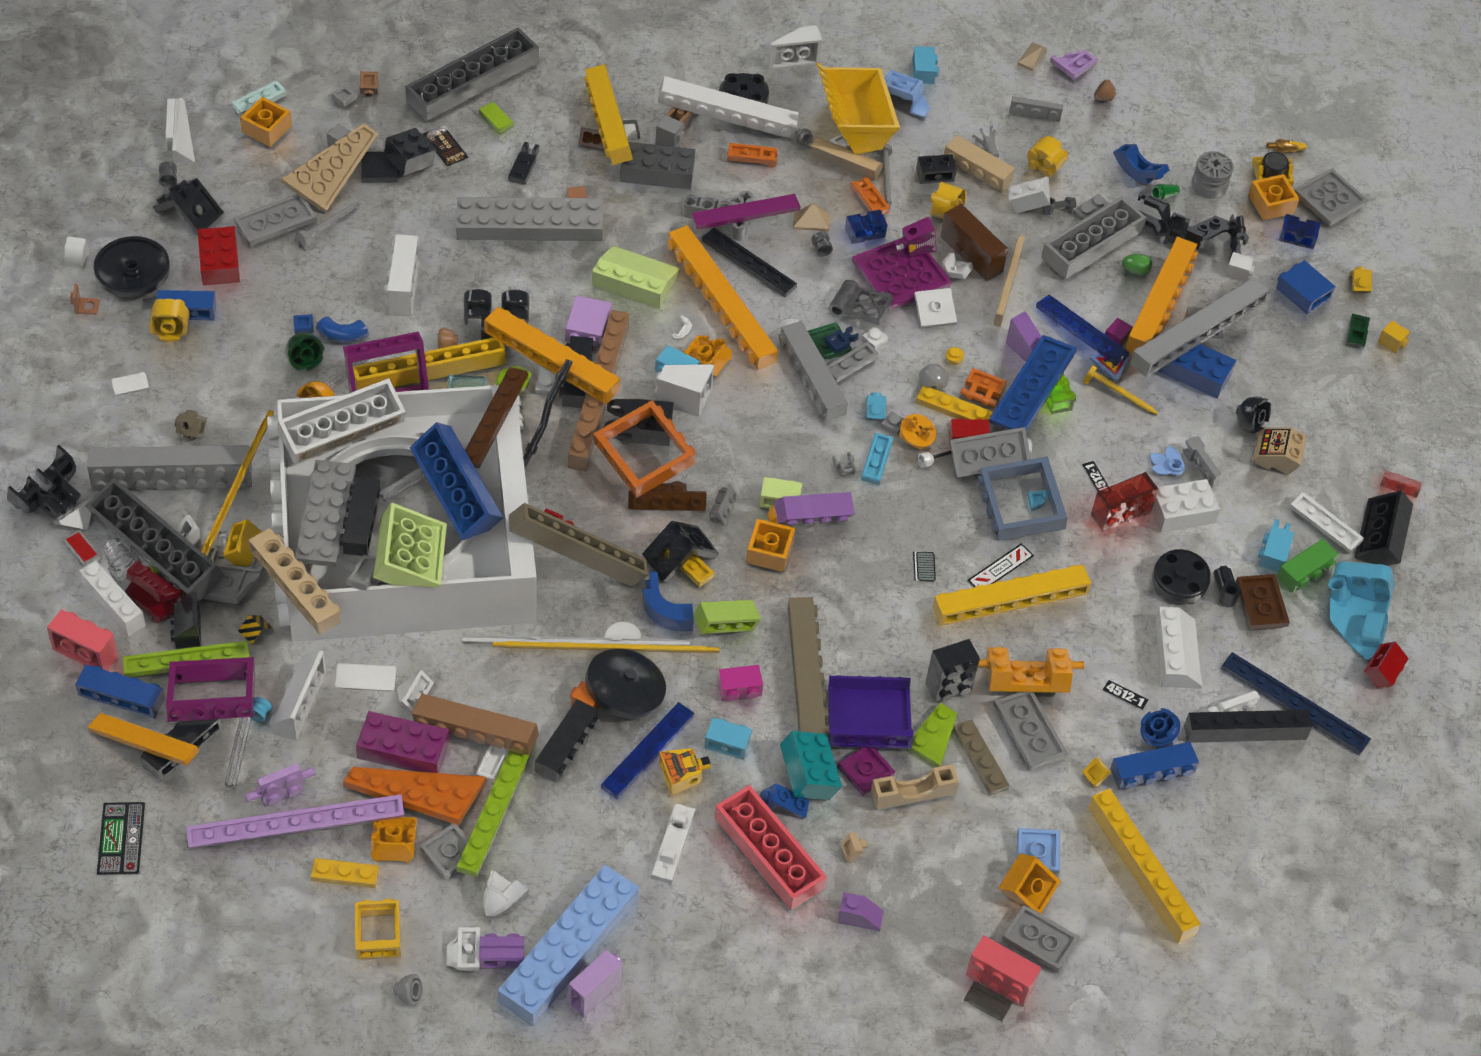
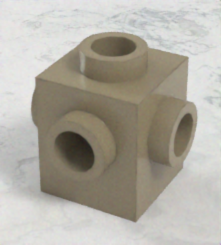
(190, 424)

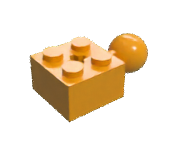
(770, 543)

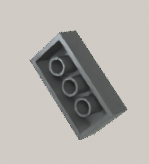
(659, 166)

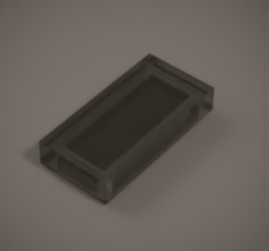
(988, 1001)

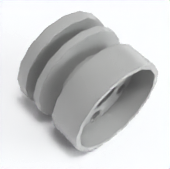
(1212, 174)

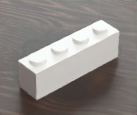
(112, 598)

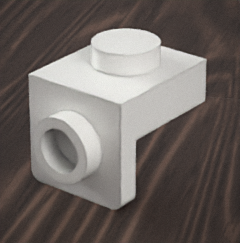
(955, 268)

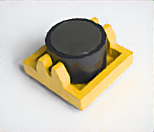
(1272, 165)

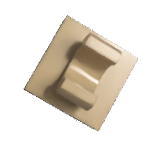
(853, 846)

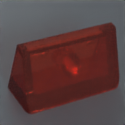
(1398, 482)

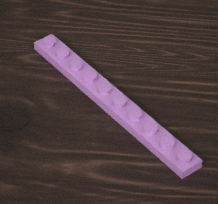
(295, 821)

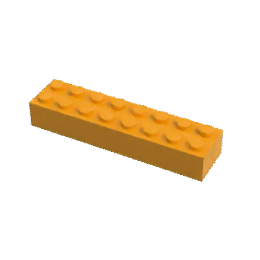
(1163, 294)

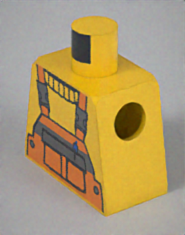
(682, 769)

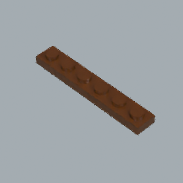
(495, 415)

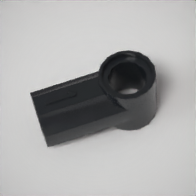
(1227, 586)

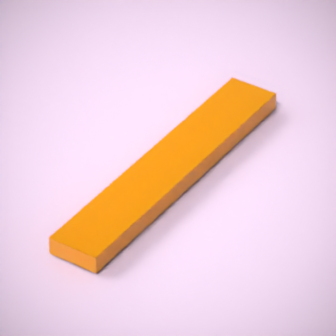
(143, 739)

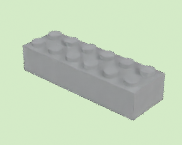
(1093, 237)

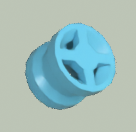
(261, 708)

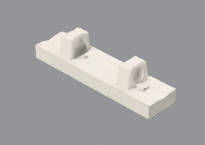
(673, 844)

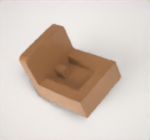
(368, 83)

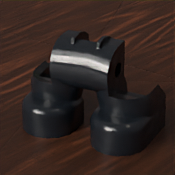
(479, 305)
(58, 497)

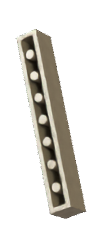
(577, 544)
(807, 665)

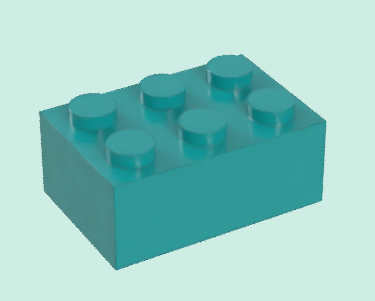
(810, 765)

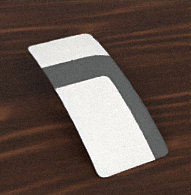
(631, 127)

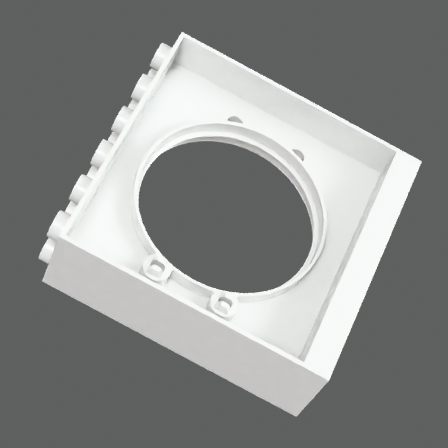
(482, 579)

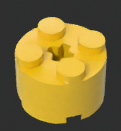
(1047, 156)
(946, 198)
(169, 319)

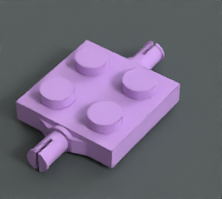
(280, 785)

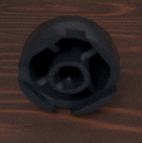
(1253, 414)

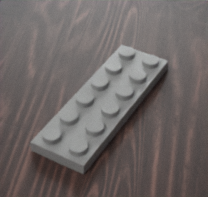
(325, 513)

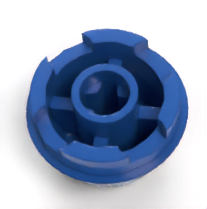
(1160, 728)

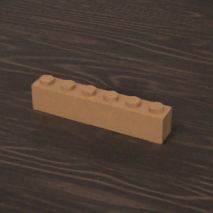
(477, 724)

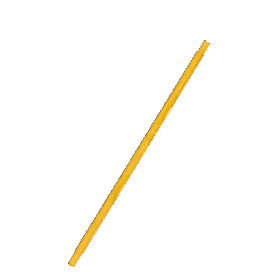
(235, 486)
(603, 647)

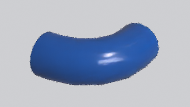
(342, 333)

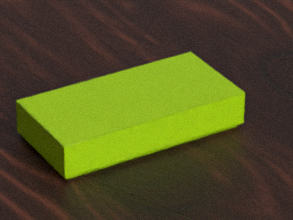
(496, 117)

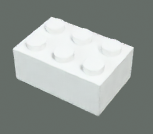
(1185, 505)

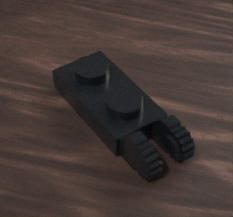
(523, 164)

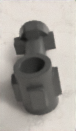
(1069, 203)

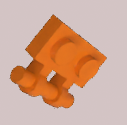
(985, 383)

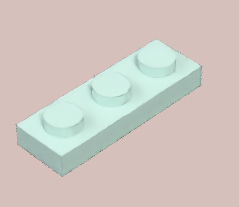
(272, 92)

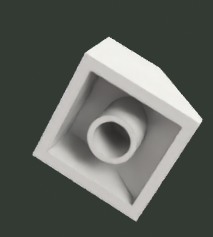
(1030, 195)

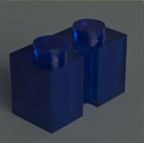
(866, 227)
(1299, 232)

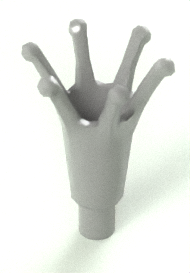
(988, 142)

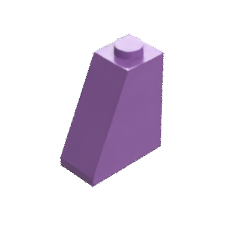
(1022, 335)

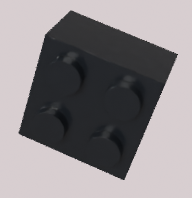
(409, 151)

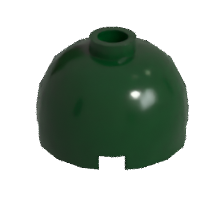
(304, 351)

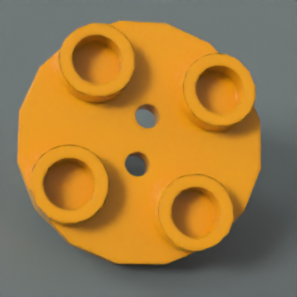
(910, 426)

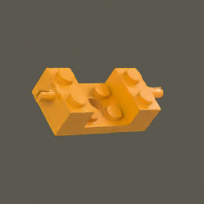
(1047, 676)

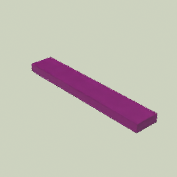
(745, 211)

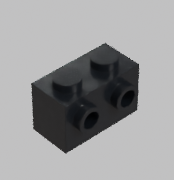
(936, 169)

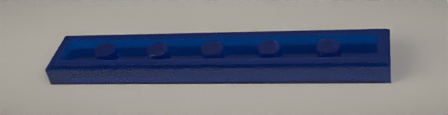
(1082, 329)
(647, 750)

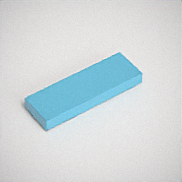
(877, 458)

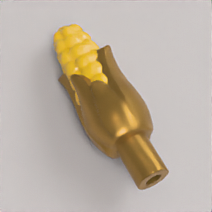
(1286, 146)

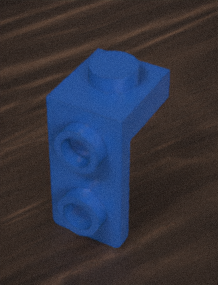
(784, 798)

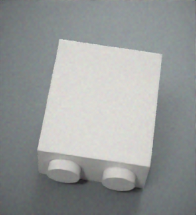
(685, 386)

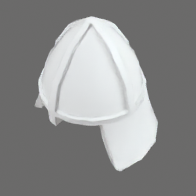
(501, 894)

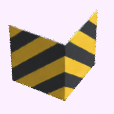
(253, 626)

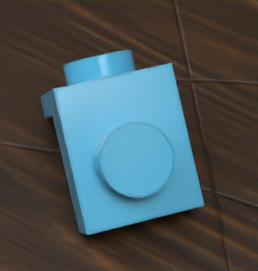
(876, 406)

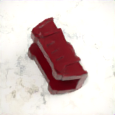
(151, 592)

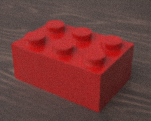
(218, 255)

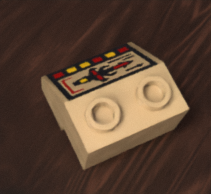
(1279, 449)

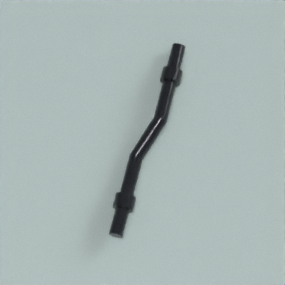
(560, 379)

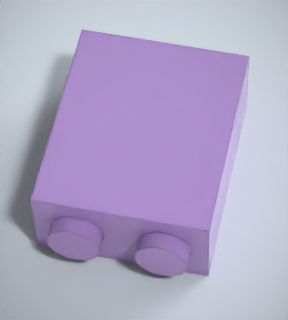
(588, 319)
(595, 983)

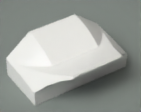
(464, 950)

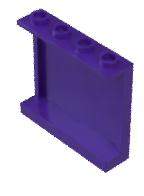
(869, 712)

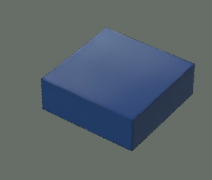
(303, 323)

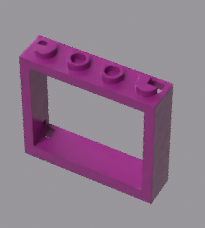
(386, 347)
(211, 671)

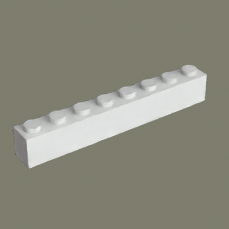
(727, 107)

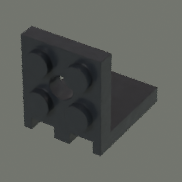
(185, 199)
(682, 542)

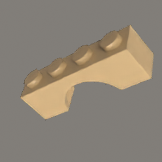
(937, 783)

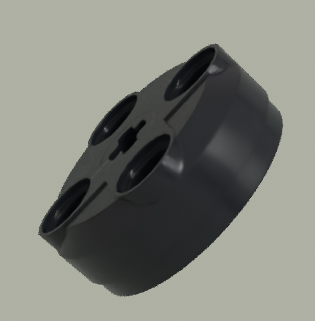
(746, 86)
(1181, 576)

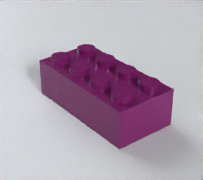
(402, 743)

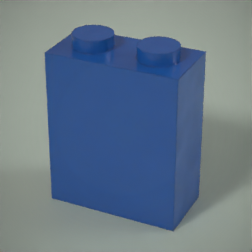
(1305, 287)

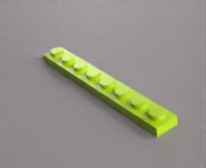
(493, 813)

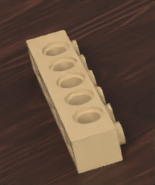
(295, 581)

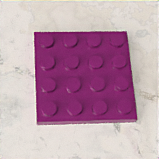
(900, 273)

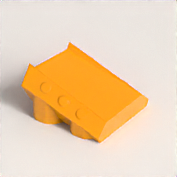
(710, 352)
(394, 839)

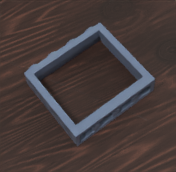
(1026, 527)

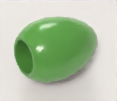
(1137, 264)

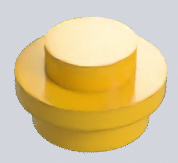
(954, 355)

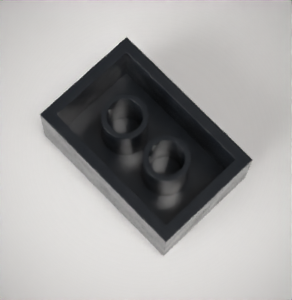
(952, 670)

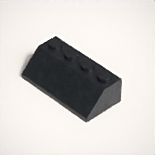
(1385, 529)

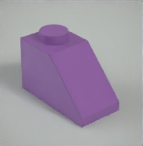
(860, 912)

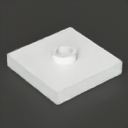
(935, 308)

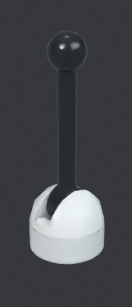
(926, 459)

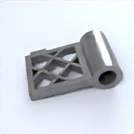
(847, 298)

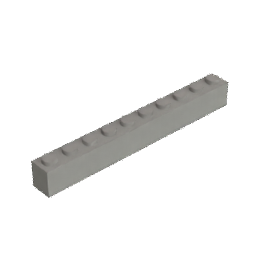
(1199, 327)

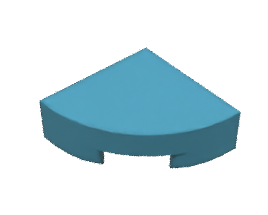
(1036, 499)

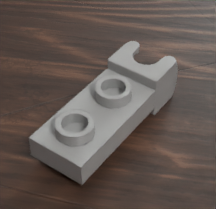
(1202, 460)

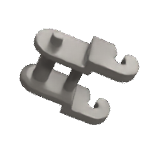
(838, 465)

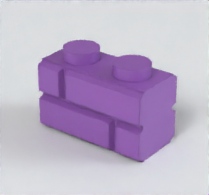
(501, 951)

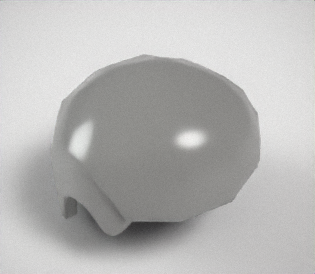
(934, 376)

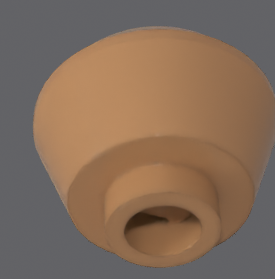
(1105, 91)
(446, 338)

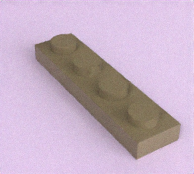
(981, 757)

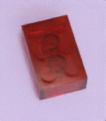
(1124, 501)

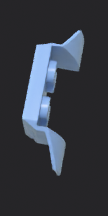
(908, 89)

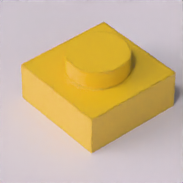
(1096, 771)

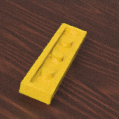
(951, 405)

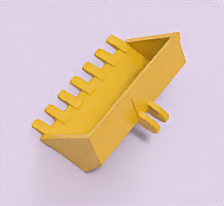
(860, 106)

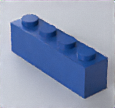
(120, 691)
(1154, 765)

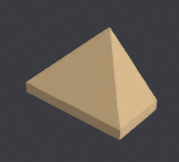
(1032, 56)
(811, 218)

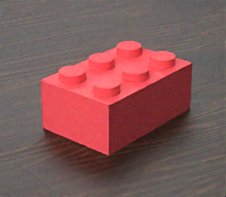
(82, 640)
(1003, 971)

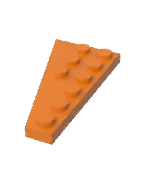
(429, 793)

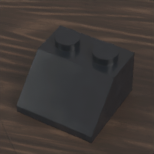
(186, 622)

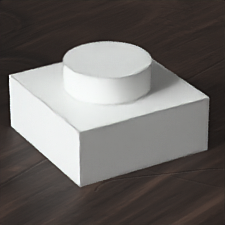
(875, 338)

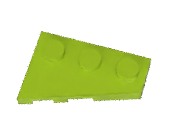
(934, 734)

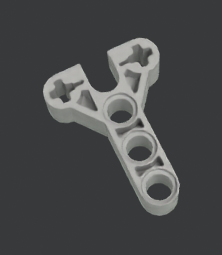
(695, 203)

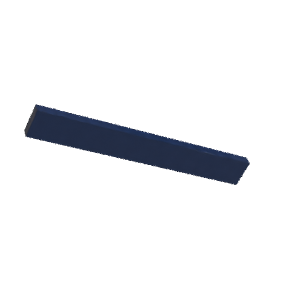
(1292, 700)

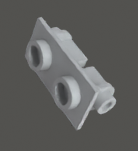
(726, 498)

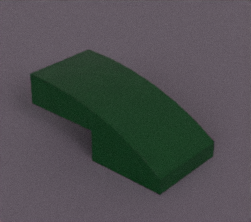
(1358, 330)

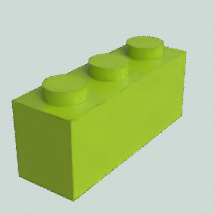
(726, 616)

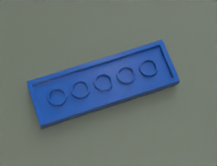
(1033, 384)

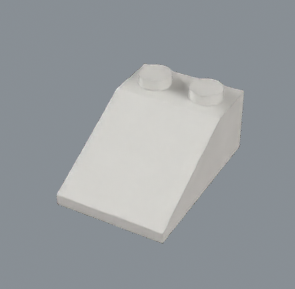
(796, 49)

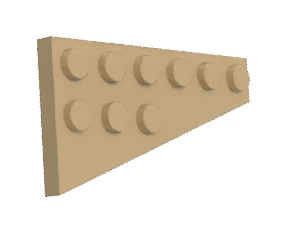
(328, 171)

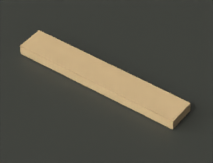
(1009, 281)

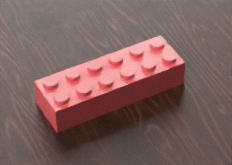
(770, 847)

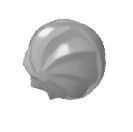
(804, 136)

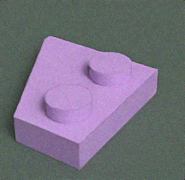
(1074, 63)

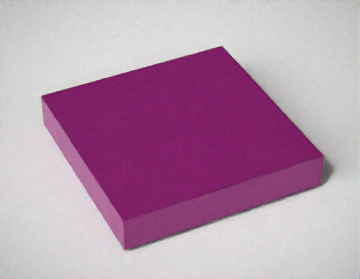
(864, 767)

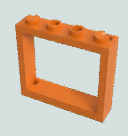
(660, 475)

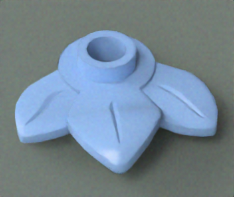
(1168, 463)

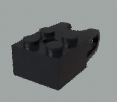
(646, 431)

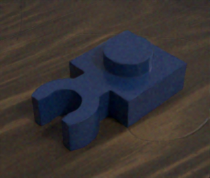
(840, 341)

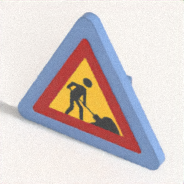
(1108, 367)

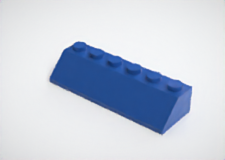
(456, 481)

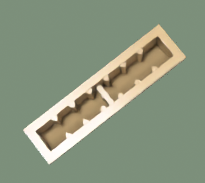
(846, 158)

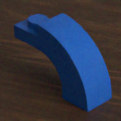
(1137, 166)

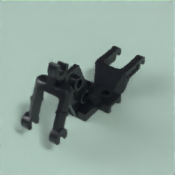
(1177, 225)

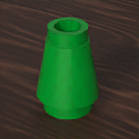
(1165, 191)

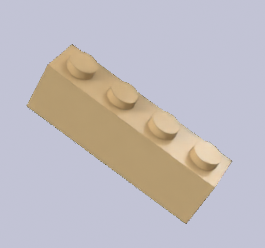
(980, 163)

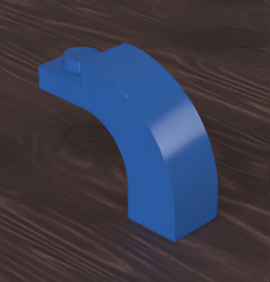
(664, 613)

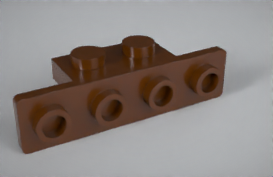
(668, 497)

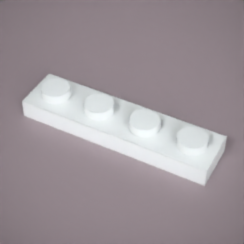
(1326, 522)

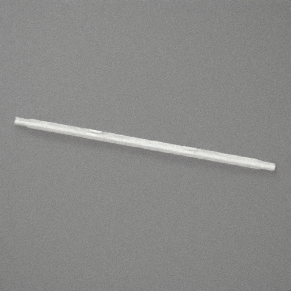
(490, 639)

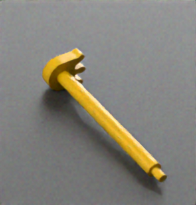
(1092, 373)

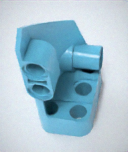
(1361, 603)

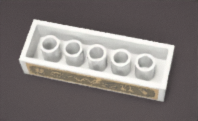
(341, 421)

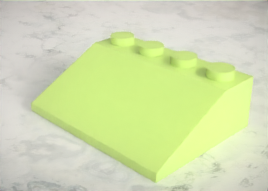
(634, 276)
(409, 548)

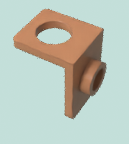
(79, 302)

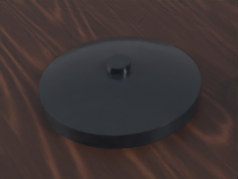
(131, 266)
(625, 683)

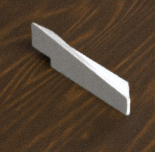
(178, 132)

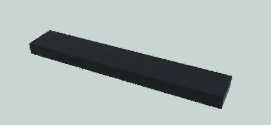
(749, 262)

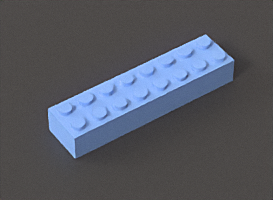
(568, 945)

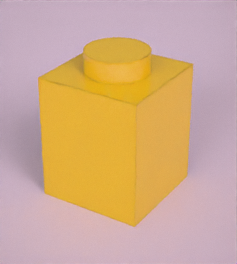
(1394, 337)

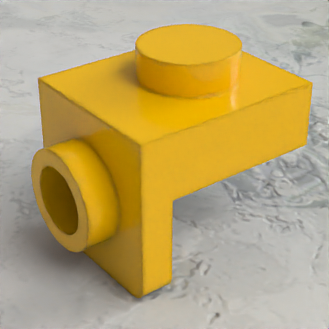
(1361, 280)

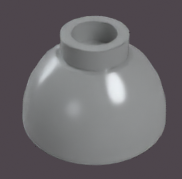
(409, 989)

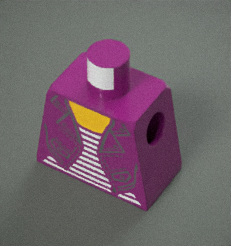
(918, 238)

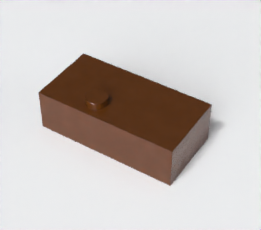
(974, 242)

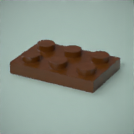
(1262, 602)

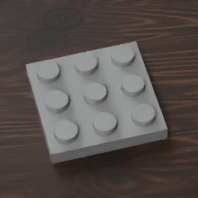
(1330, 197)

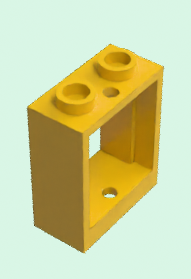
(377, 948)

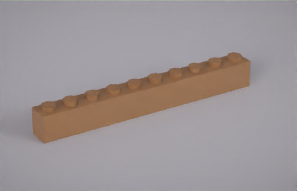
(593, 409)

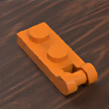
(752, 154)
(869, 195)

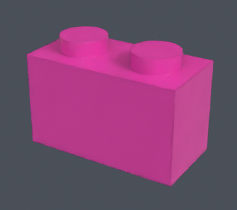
(740, 682)

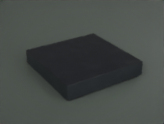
(377, 168)

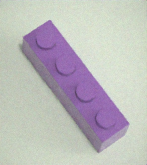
(815, 507)

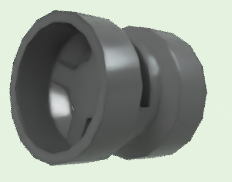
(167, 174)
(822, 244)

